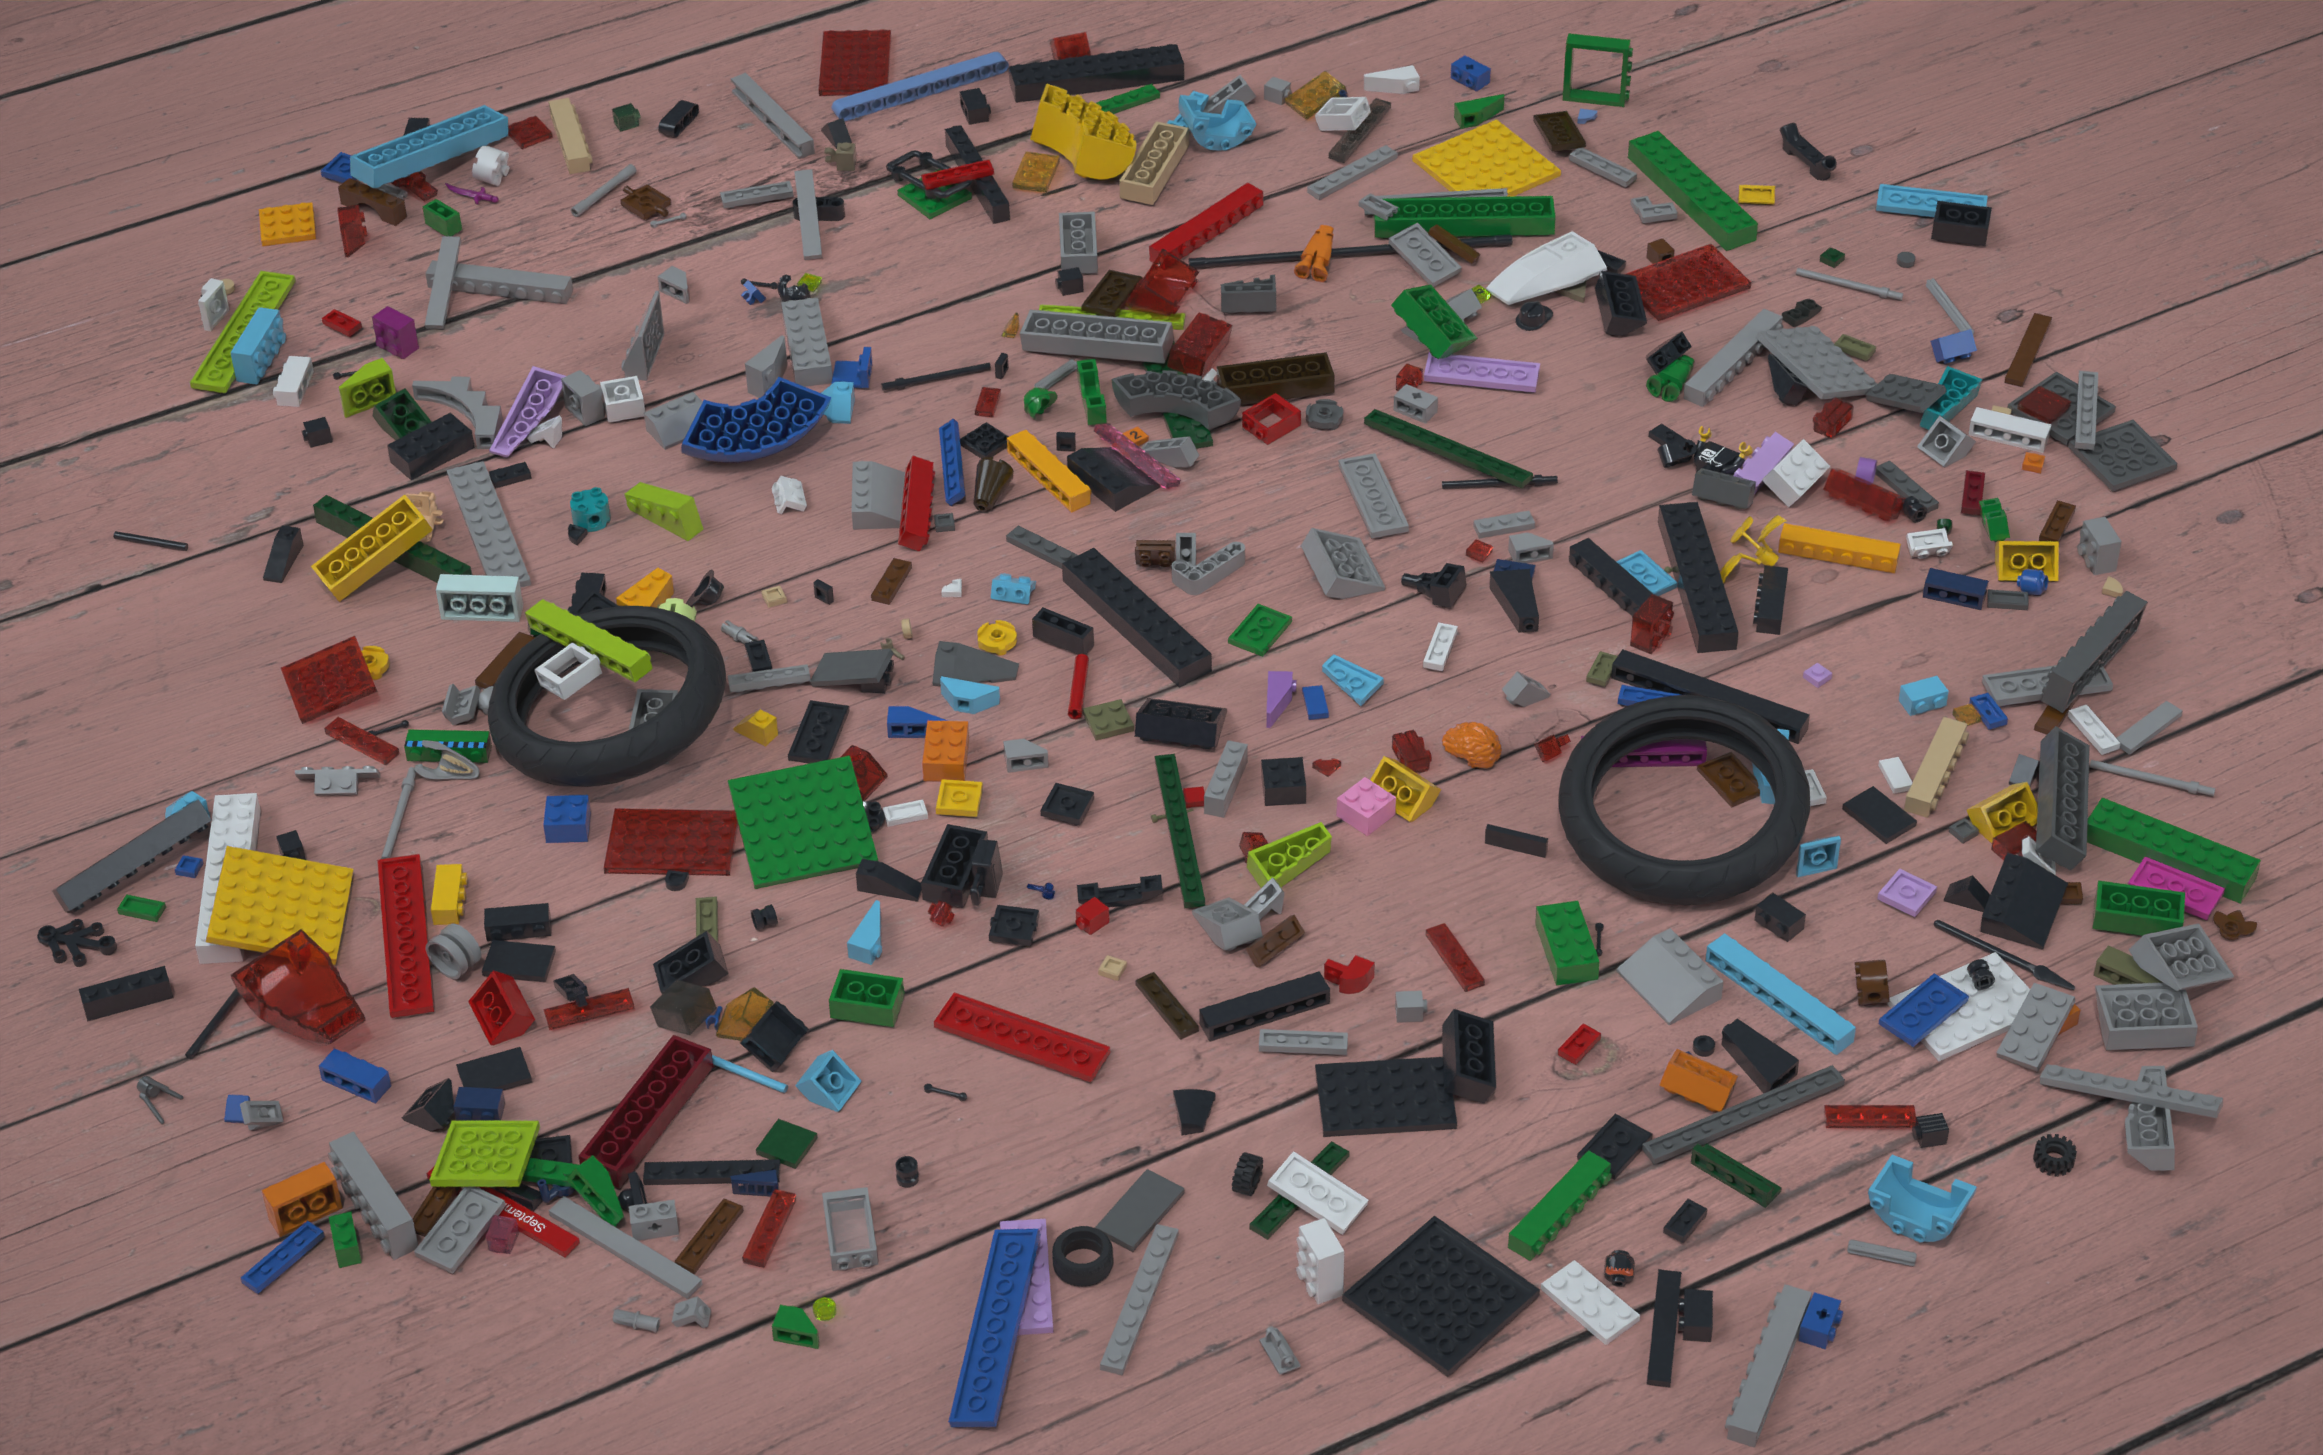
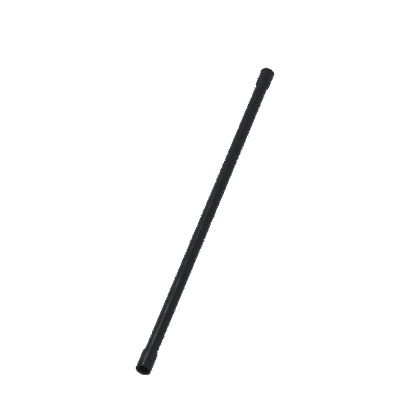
(1202, 262)

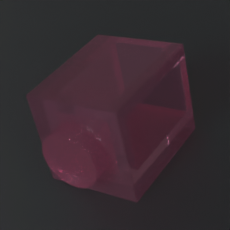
(502, 1234)

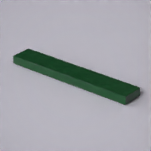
(1281, 1208)

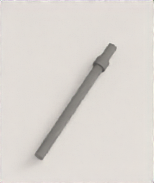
(1883, 292)
(407, 786)
(2192, 787)

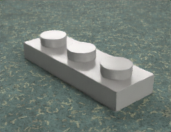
(1504, 524)

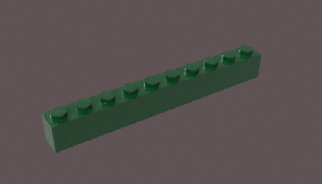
(419, 558)

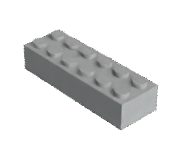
(807, 342)
(372, 1196)

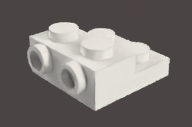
(213, 303)

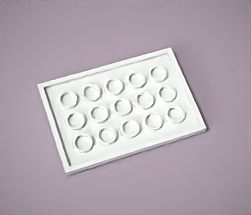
(1983, 1016)

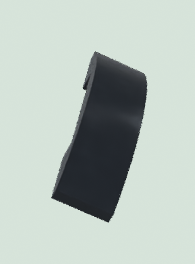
(1124, 894)

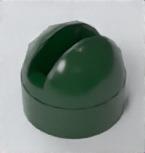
(1945, 523)

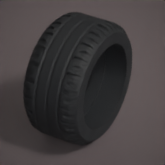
(1082, 1273)

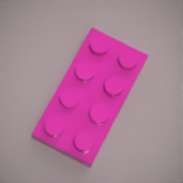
(2200, 895)

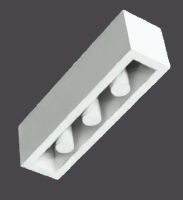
(2009, 429)

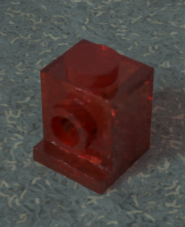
(1409, 375)
(1251, 841)

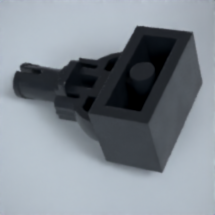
(1441, 586)

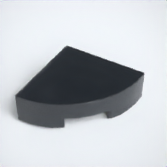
(576, 534)

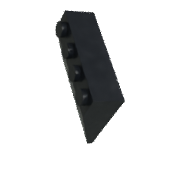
(1110, 476)
(1180, 723)
(2023, 902)

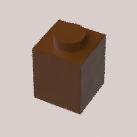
(1659, 251)

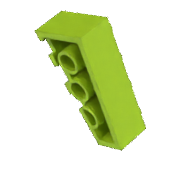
(666, 509)
(1289, 855)

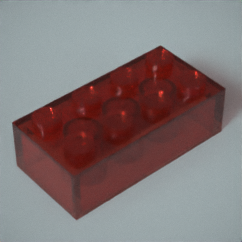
(1200, 345)

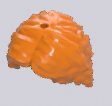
(1474, 743)

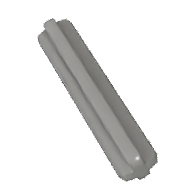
(1057, 375)
(1882, 1252)

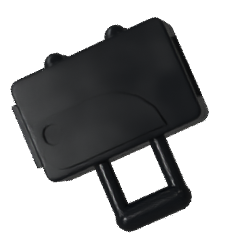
(986, 871)

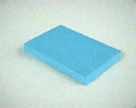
(1648, 573)

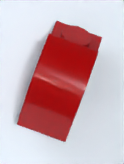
(1350, 978)

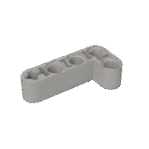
(1210, 571)

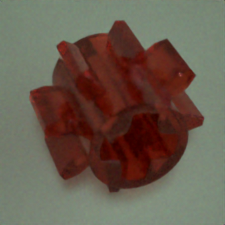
(941, 913)

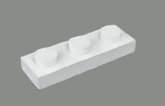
(1440, 646)
(2094, 729)

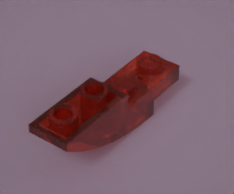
(416, 184)

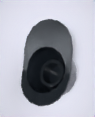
(1533, 316)
(707, 591)

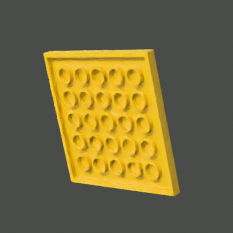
(1487, 160)
(274, 896)

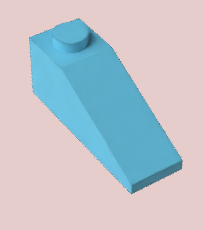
(866, 940)

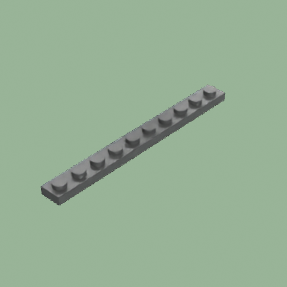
(1743, 1114)

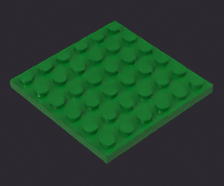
(802, 822)

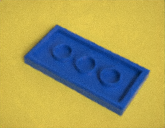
(1923, 1010)

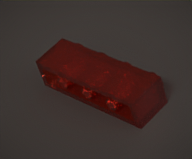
(1864, 493)

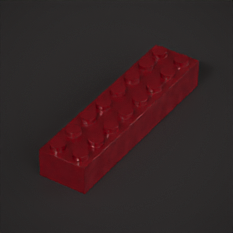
(649, 1107)

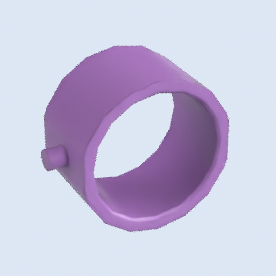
(1866, 469)

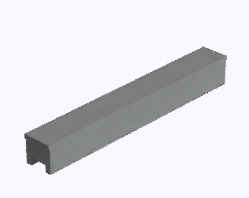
(773, 116)

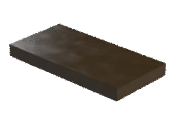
(1559, 131)
(1111, 293)

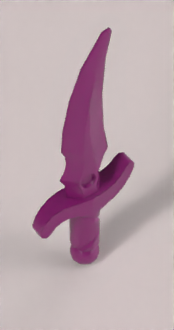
(478, 196)

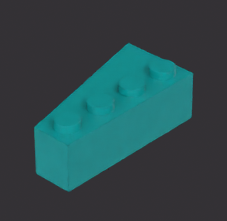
(1960, 390)

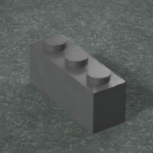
(1723, 488)

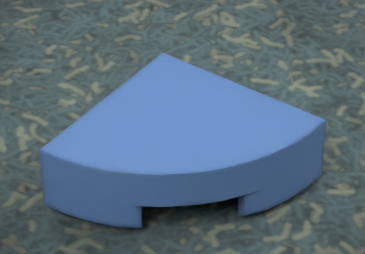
(1586, 115)

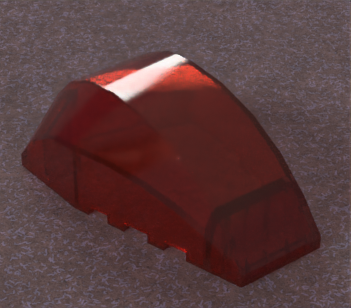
(299, 991)

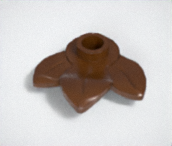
(2233, 925)

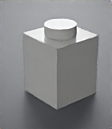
(1277, 90)
(1410, 1006)

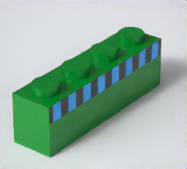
(471, 744)

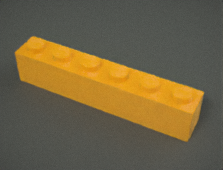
(1048, 470)
(1839, 548)

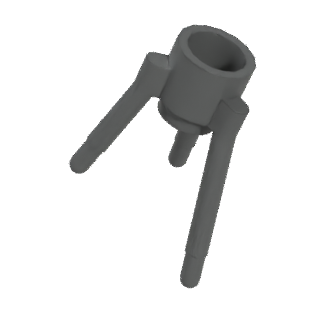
(151, 1088)

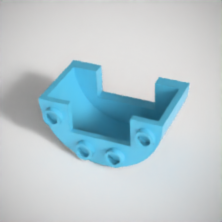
(1217, 130)
(1915, 1206)

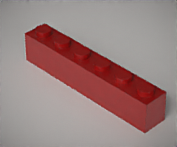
(916, 503)

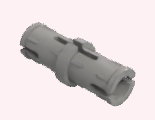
(738, 633)

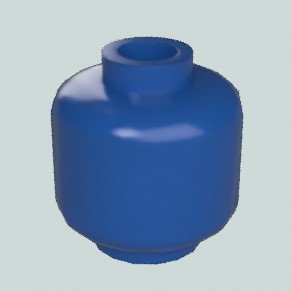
(2033, 581)

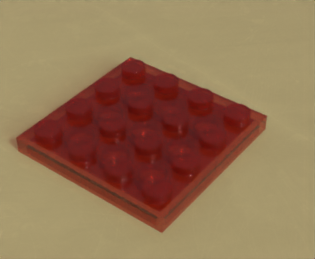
(328, 679)

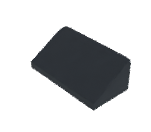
(523, 1195)

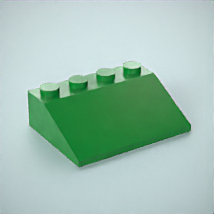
(1433, 321)

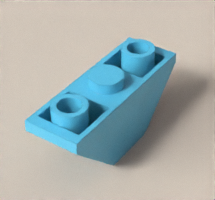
(969, 696)

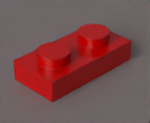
(341, 322)
(1579, 1044)

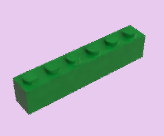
(1559, 1206)

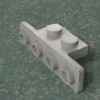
(337, 781)

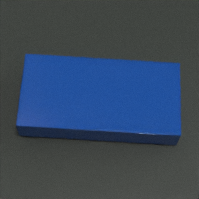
(1315, 702)

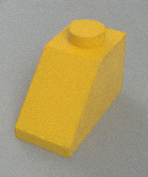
(758, 727)

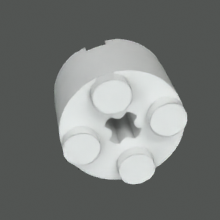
(490, 165)

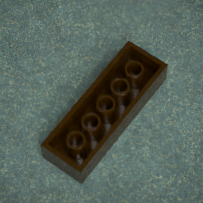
(1284, 376)

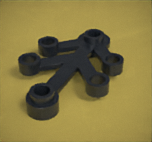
(50, 936)

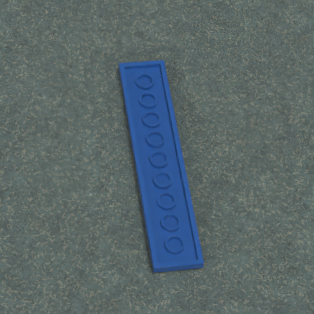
(994, 1328)

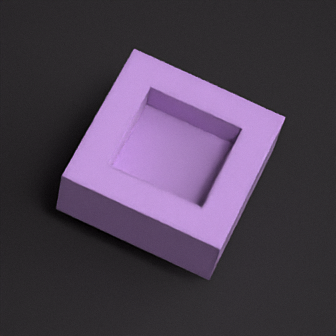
(1817, 675)

